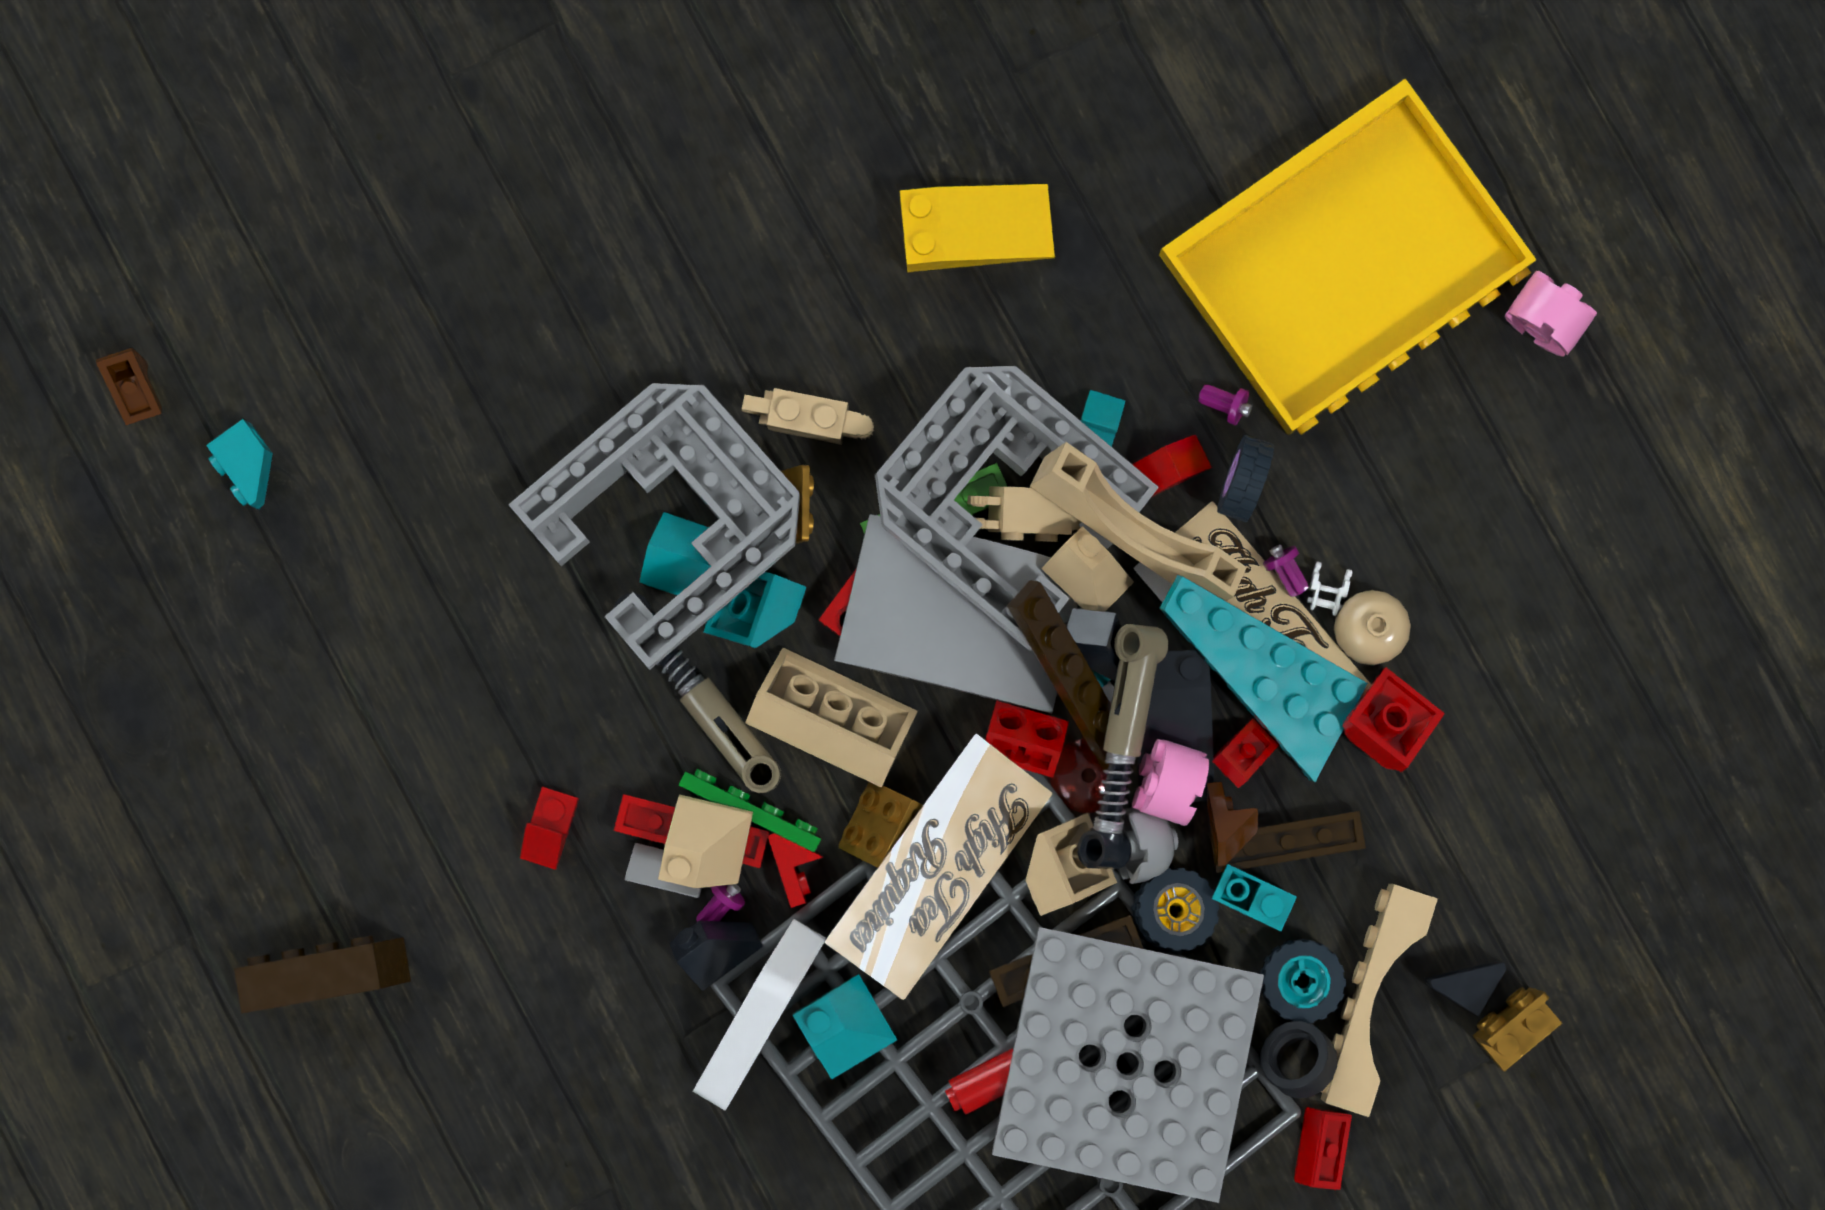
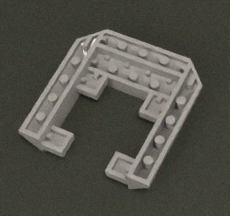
(977, 416)
(650, 438)

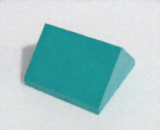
(671, 558)

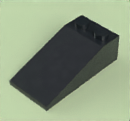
(1181, 708)

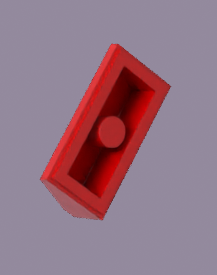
(1322, 1148)

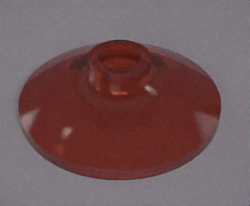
(1068, 782)

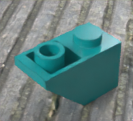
(245, 460)
(1254, 897)

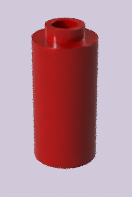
(980, 1084)

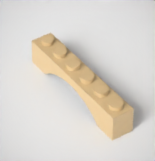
(1081, 490)
(1400, 923)

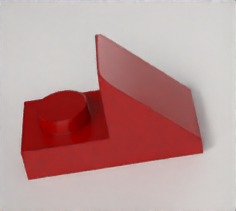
(1245, 753)
(548, 828)
(787, 857)

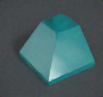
(758, 611)
(844, 1026)

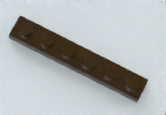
(1063, 664)

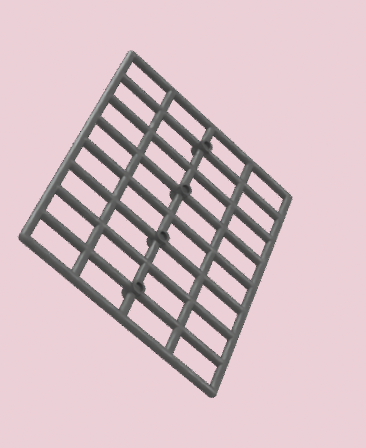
(969, 1003)

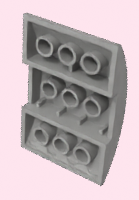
(923, 629)

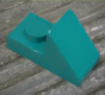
(1103, 415)

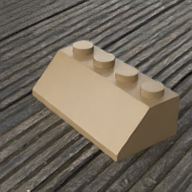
(831, 717)

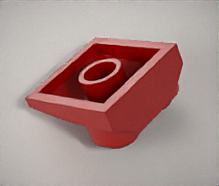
(1391, 721)

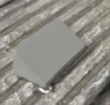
(645, 869)

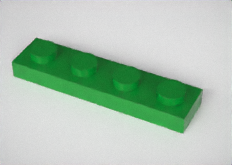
(766, 816)

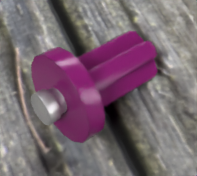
(1226, 402)
(1287, 569)
(724, 898)

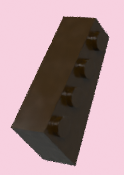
(321, 975)

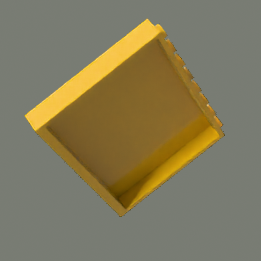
(1348, 258)

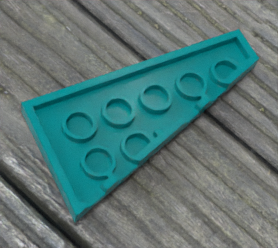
(1277, 679)

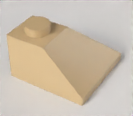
(1088, 572)
(705, 844)
(1055, 872)

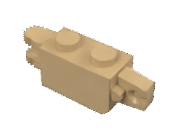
(808, 416)
(1023, 511)

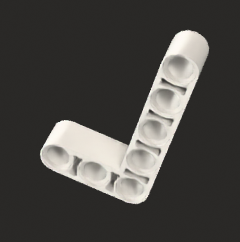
(759, 1014)

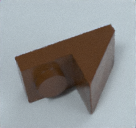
(129, 385)
(1229, 827)

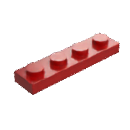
(653, 821)

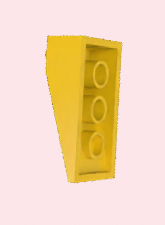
(975, 225)

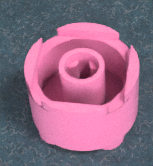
(1550, 314)
(1171, 781)

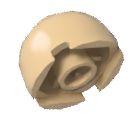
(1372, 627)

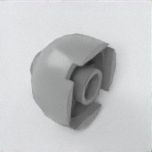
(1151, 845)

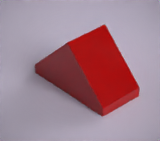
(1174, 463)

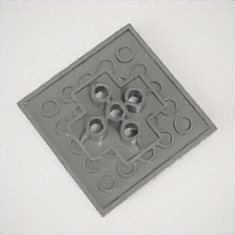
(1172, 1130)

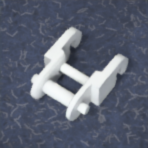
(1316, 586)

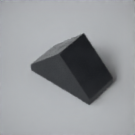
(1469, 986)

